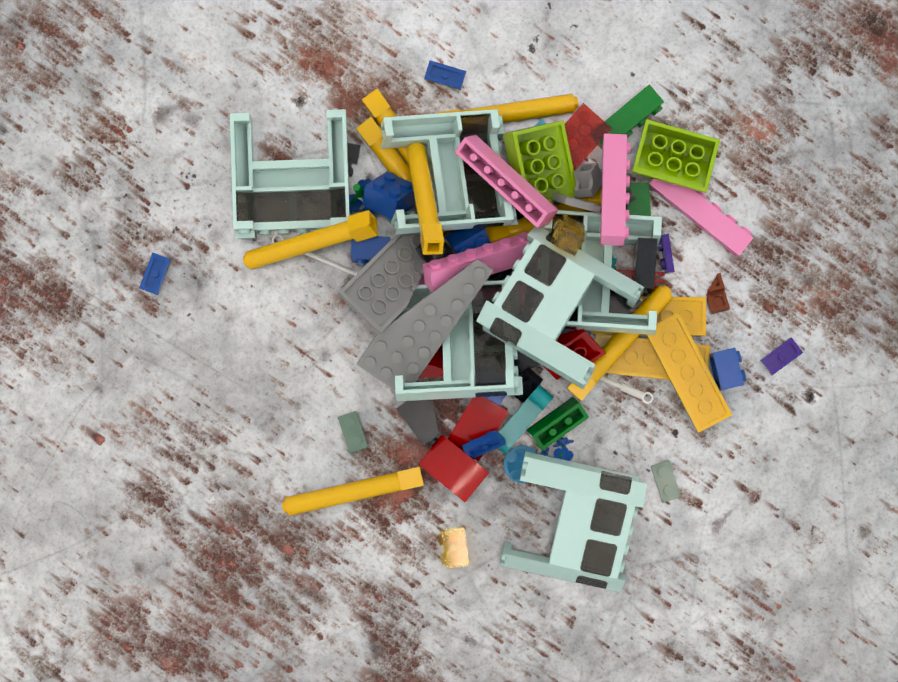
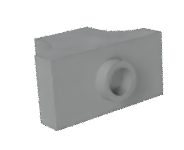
(588, 180)

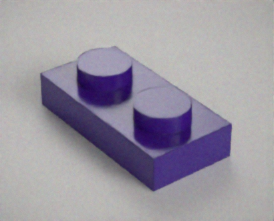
(667, 261)
(781, 356)

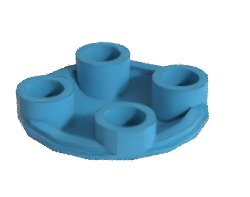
(514, 460)

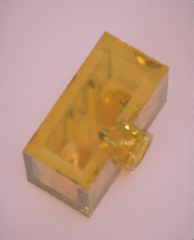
(568, 234)
(455, 547)

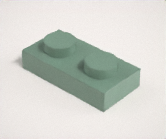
(352, 432)
(665, 481)

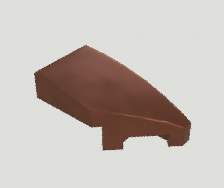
(717, 297)

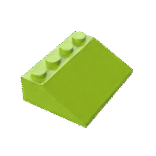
(675, 156)
(542, 158)

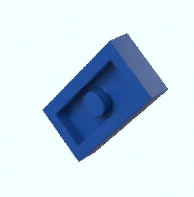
(445, 75)
(155, 273)
(484, 444)

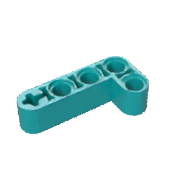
(524, 417)

